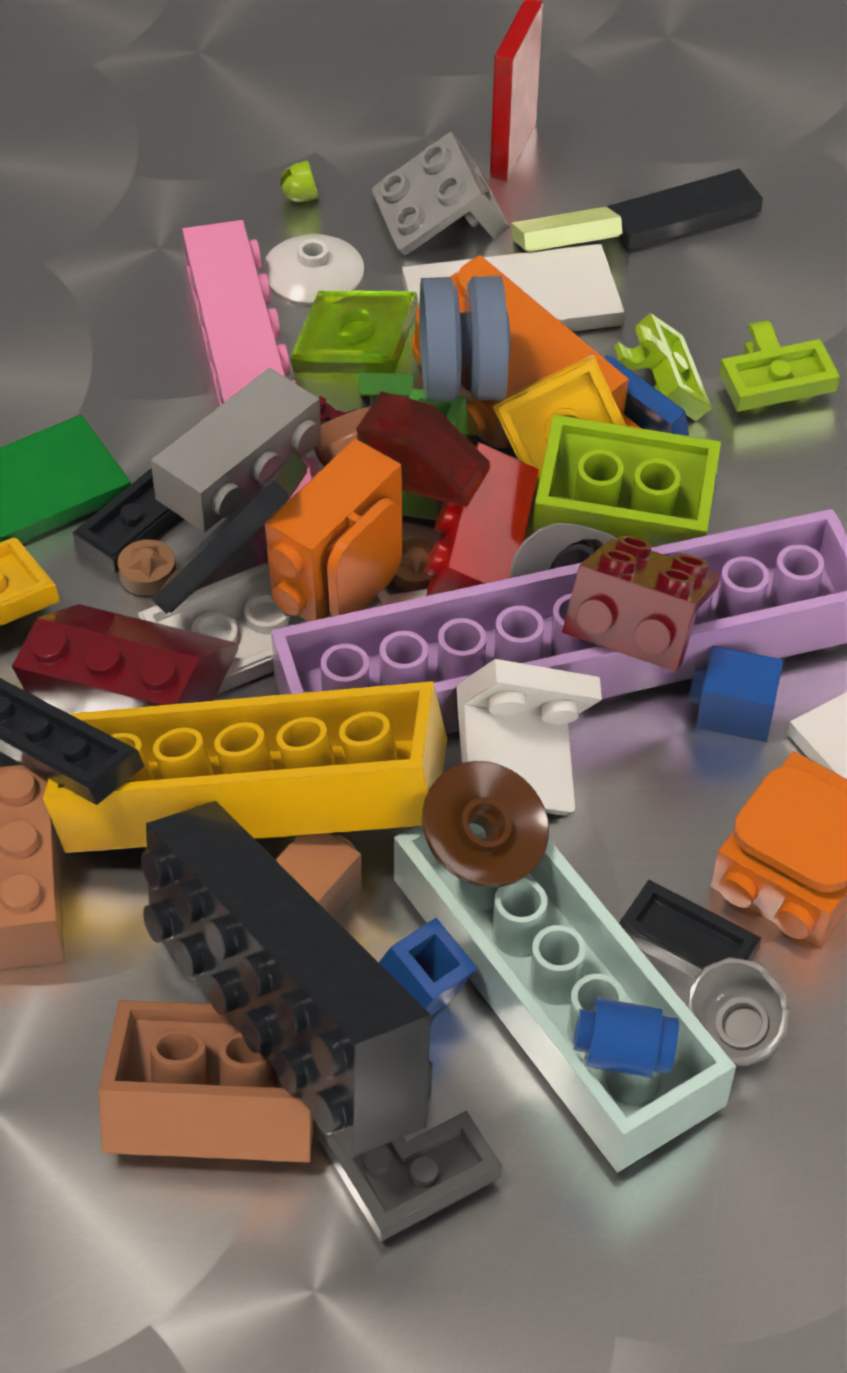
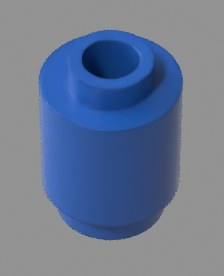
(626, 1038)

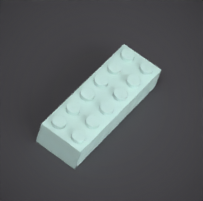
(544, 956)

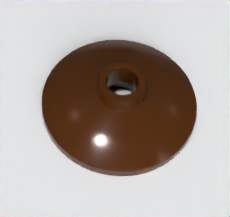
(498, 803)

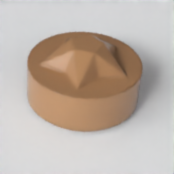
(145, 566)
(411, 570)

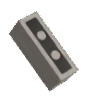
(236, 449)

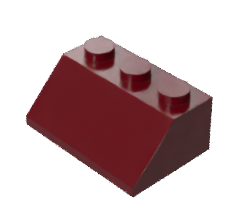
(115, 661)

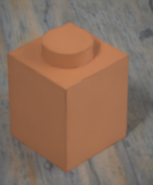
(325, 867)

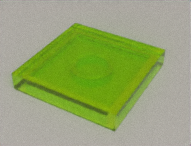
(355, 332)

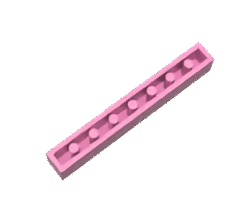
(235, 320)

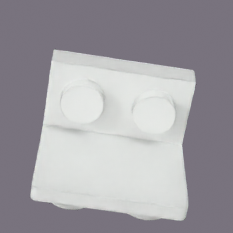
(521, 721)

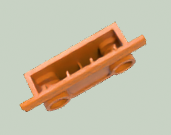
(537, 349)

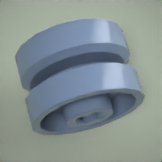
(467, 338)

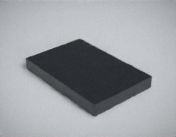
(231, 534)

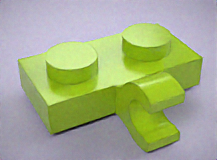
(672, 365)
(776, 373)

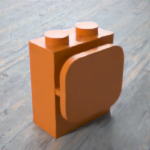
(338, 536)
(790, 851)

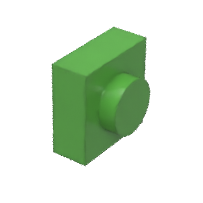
(392, 383)

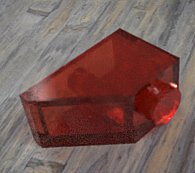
(431, 450)

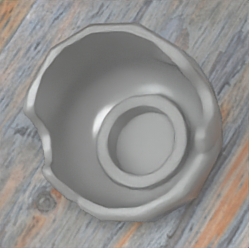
(740, 1009)

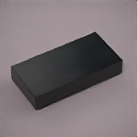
(684, 931)

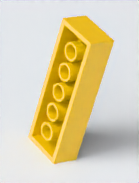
(270, 762)

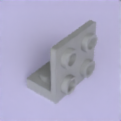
(436, 192)

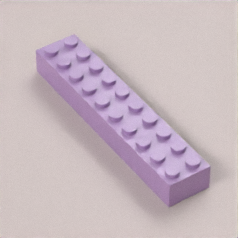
(774, 599)

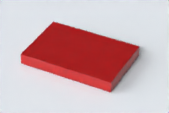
(515, 89)

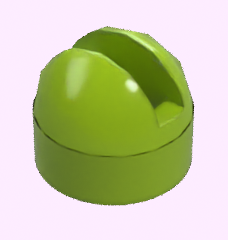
(298, 183)

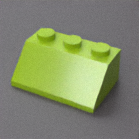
(626, 481)

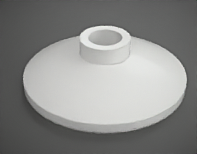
(312, 264)

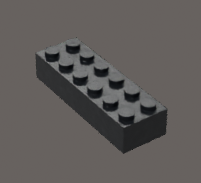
(288, 978)

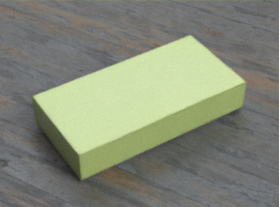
(566, 229)

